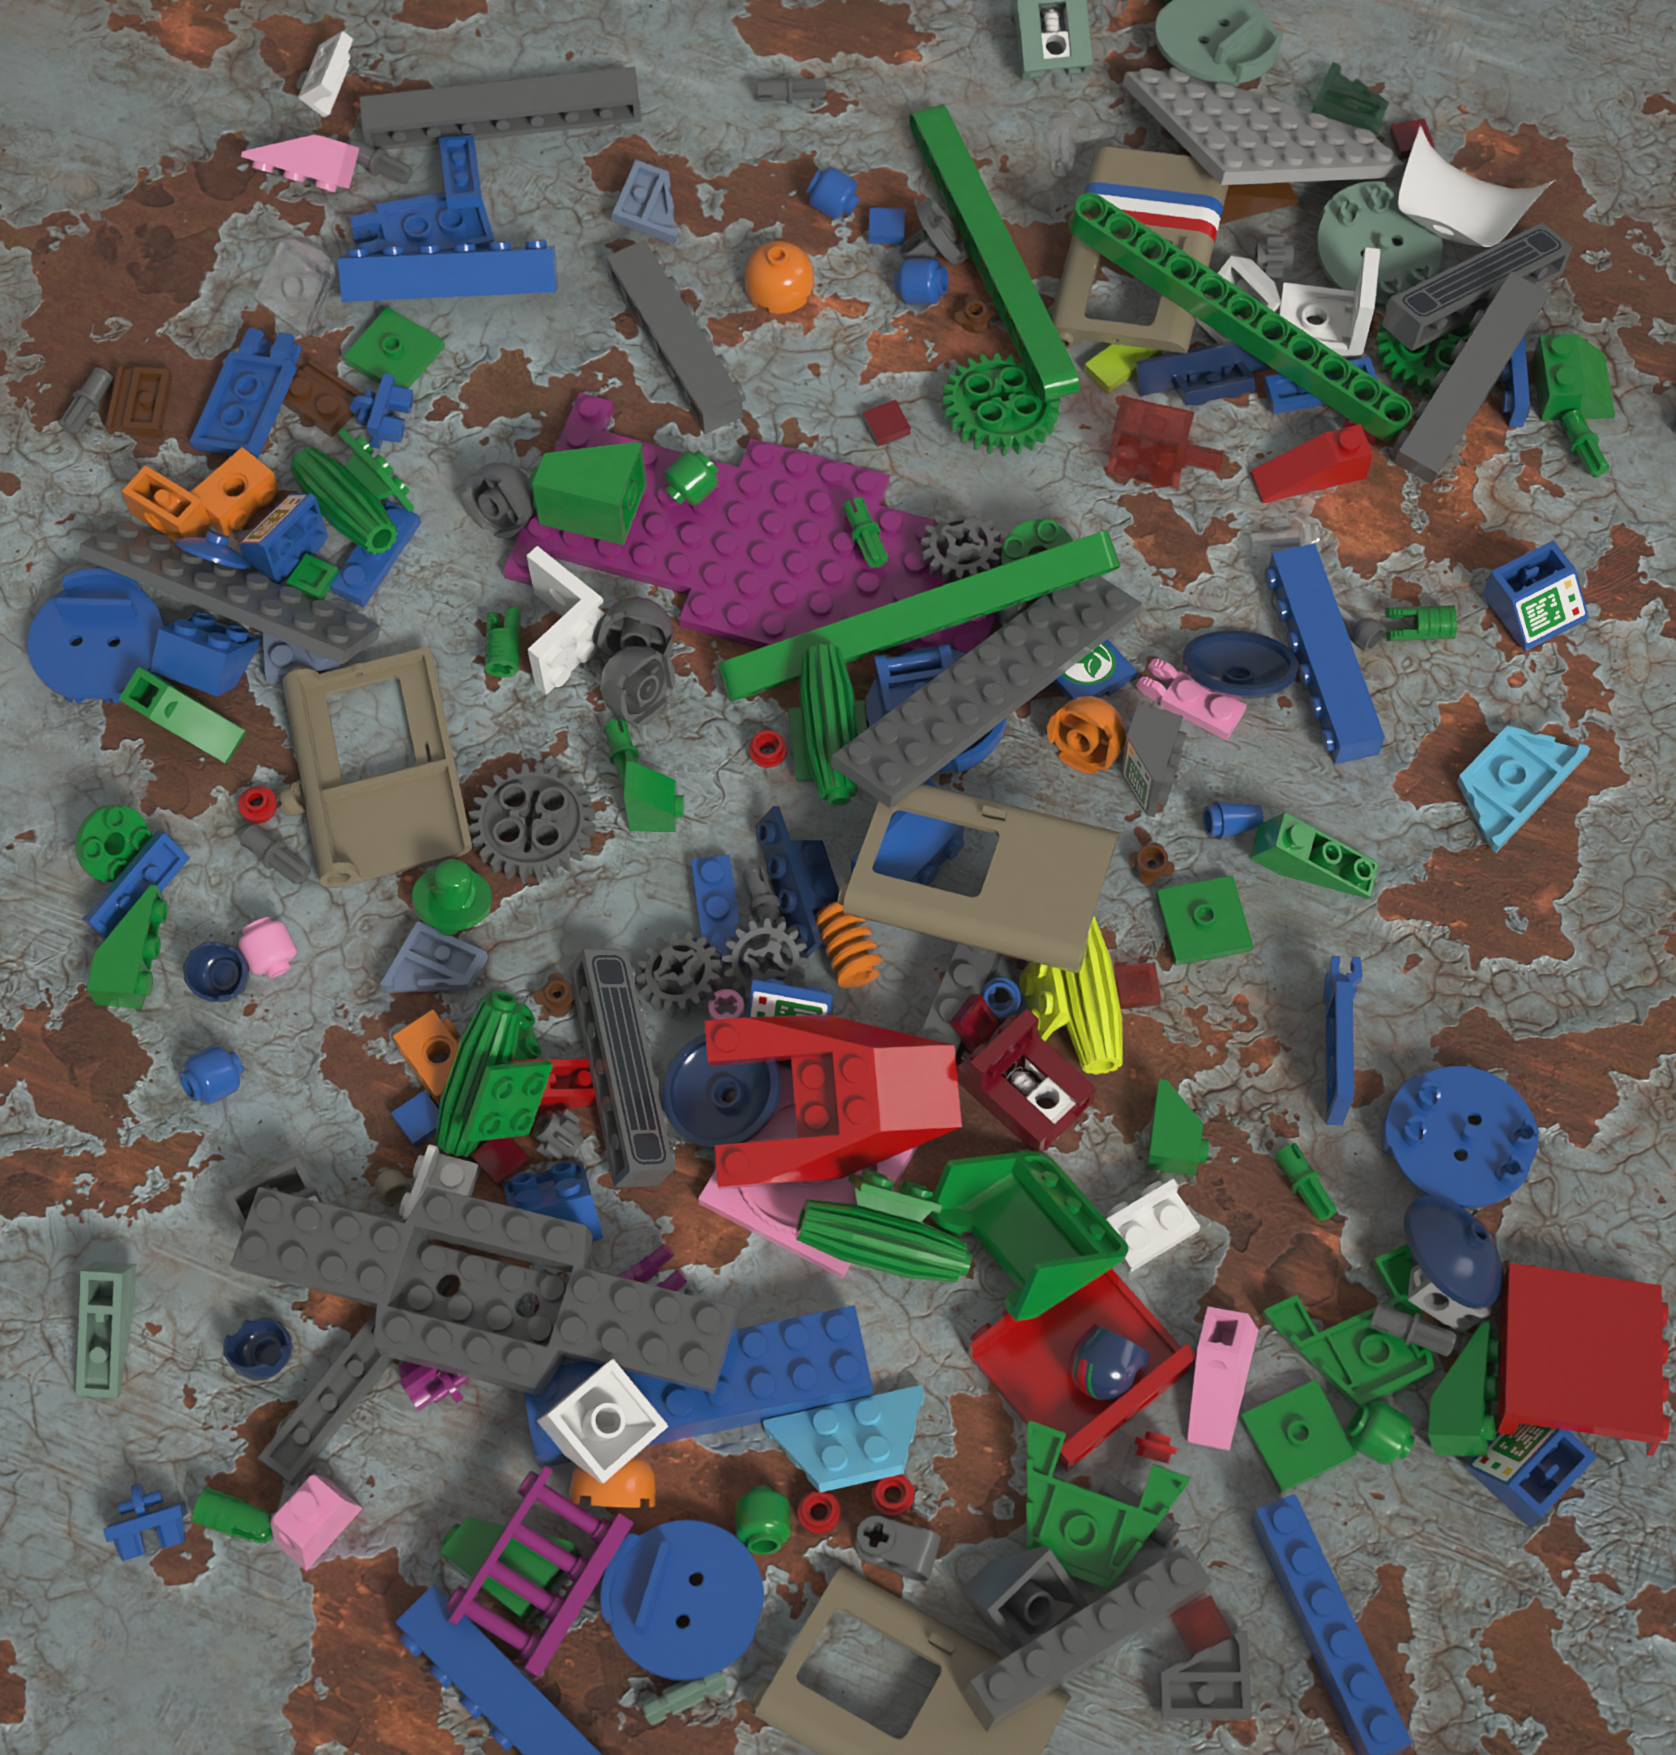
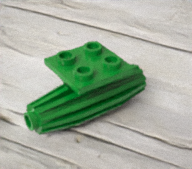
(352, 493)
(825, 722)
(484, 1089)
(885, 1230)

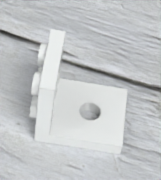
(1344, 312)
(574, 635)

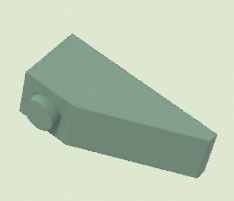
(104, 1327)

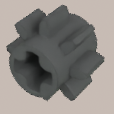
(1274, 255)
(558, 1134)

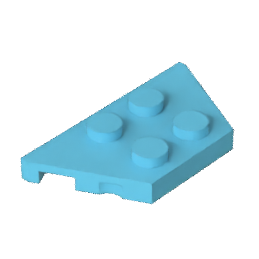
(1515, 779)
(850, 1439)

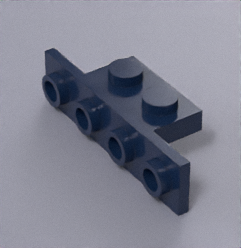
(1201, 373)
(799, 876)

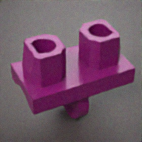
(429, 1384)

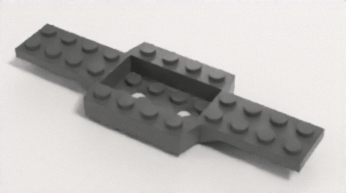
(479, 1328)

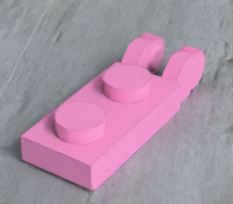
(1190, 700)

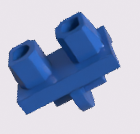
(378, 411)
(127, 1533)

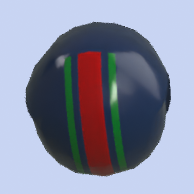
(1105, 1363)

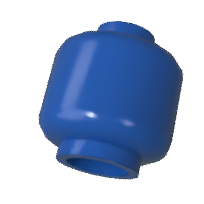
(833, 193)
(921, 281)
(211, 1075)

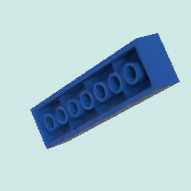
(764, 1376)

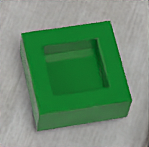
(313, 577)

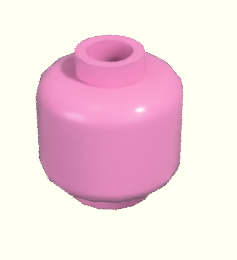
(267, 947)

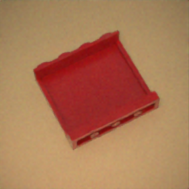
(1582, 1355)
(1032, 1371)

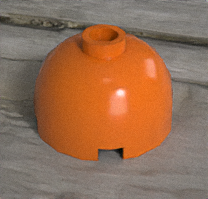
(779, 277)
(1087, 734)
(622, 1489)

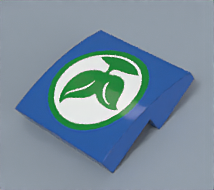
(1097, 673)

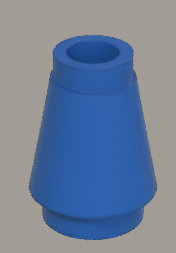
(1229, 818)
(1001, 1008)

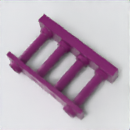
(581, 1571)

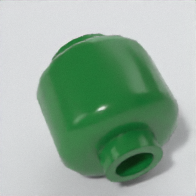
(690, 478)
(1380, 1432)
(762, 1520)

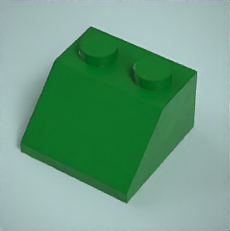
(1571, 377)

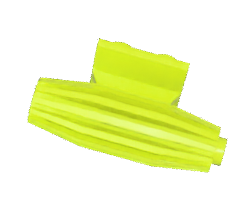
(1082, 1002)

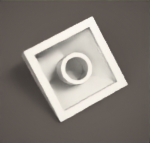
(1252, 280)
(603, 1422)

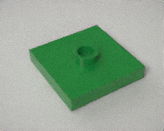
(394, 348)
(1204, 920)
(1298, 1436)

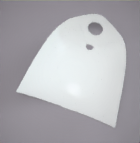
(1456, 203)

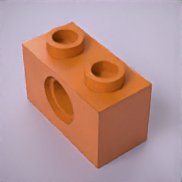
(242, 475)
(165, 505)
(423, 1041)

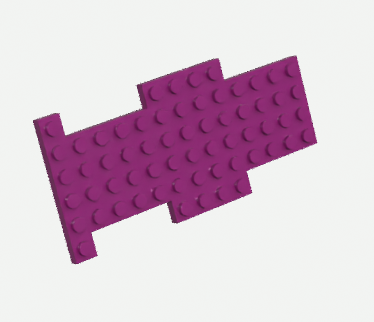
(761, 550)

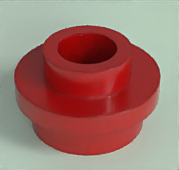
(764, 740)
(260, 813)
(1155, 1447)
(898, 1483)
(815, 1499)

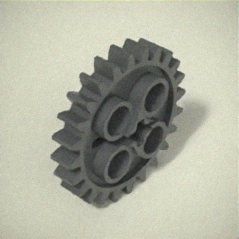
(497, 820)

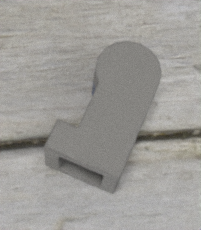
(1437, 1304)

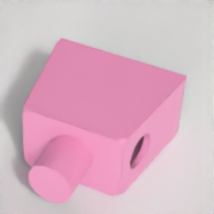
(312, 1520)

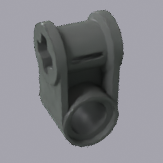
(902, 1547)

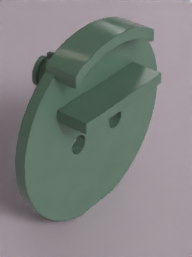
(1229, 53)
(1370, 218)

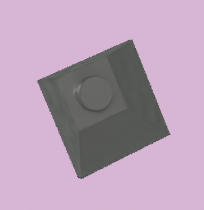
(1023, 1596)

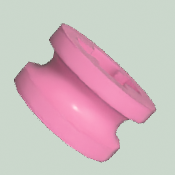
(726, 997)

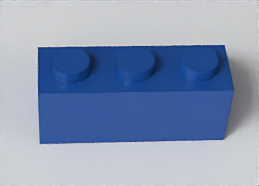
(916, 847)

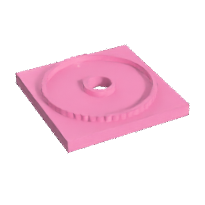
(775, 1209)

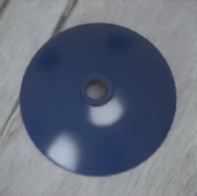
(1239, 664)
(697, 1097)
(1454, 1251)

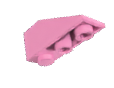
(309, 156)
(1220, 1376)

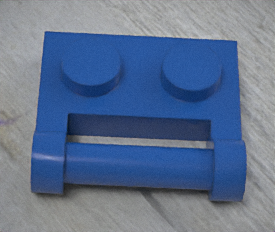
(900, 687)

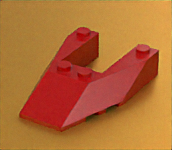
(856, 1095)

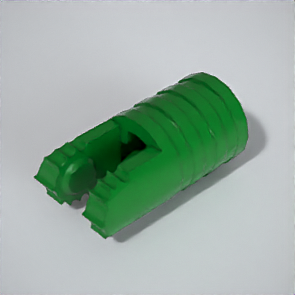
(1428, 623)
(503, 643)
(232, 1516)

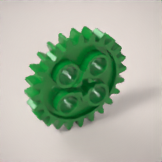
(1411, 366)
(997, 405)

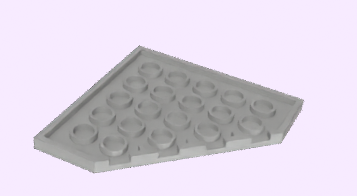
(1256, 137)

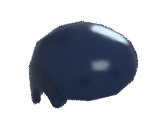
(216, 971)
(259, 1349)

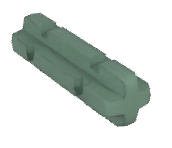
(681, 1697)

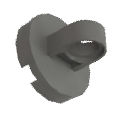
(935, 237)

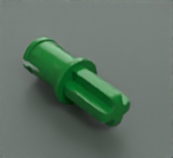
(1584, 443)
(865, 533)
(620, 746)
(1305, 1182)

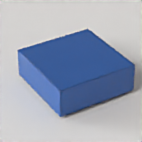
(886, 226)
(417, 1118)

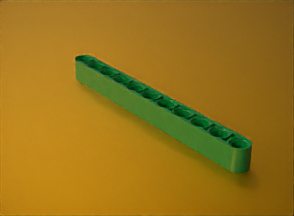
(994, 254)
(1244, 332)
(925, 613)

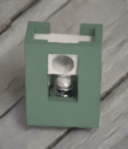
(1032, 43)

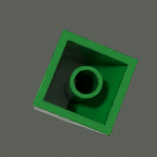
(590, 490)

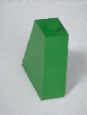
(470, 1542)

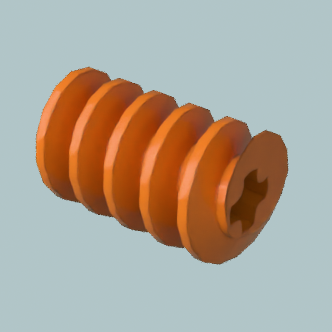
(846, 946)

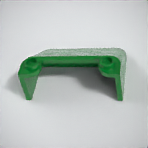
(1030, 1224)

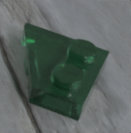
(1349, 101)

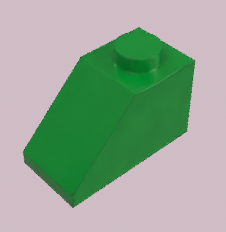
(651, 800)
(1175, 1134)

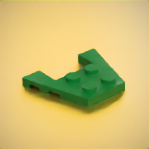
(1351, 1355)
(1084, 1528)

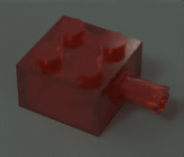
(1155, 444)

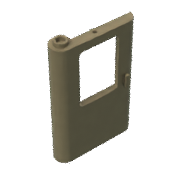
(1034, 893)
(945, 1720)

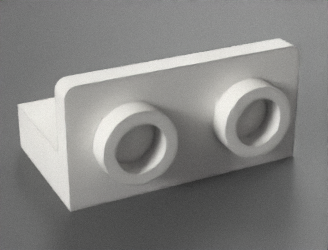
(327, 74)
(440, 1173)
(1152, 1223)

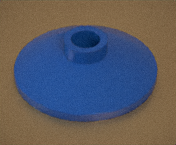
(214, 549)

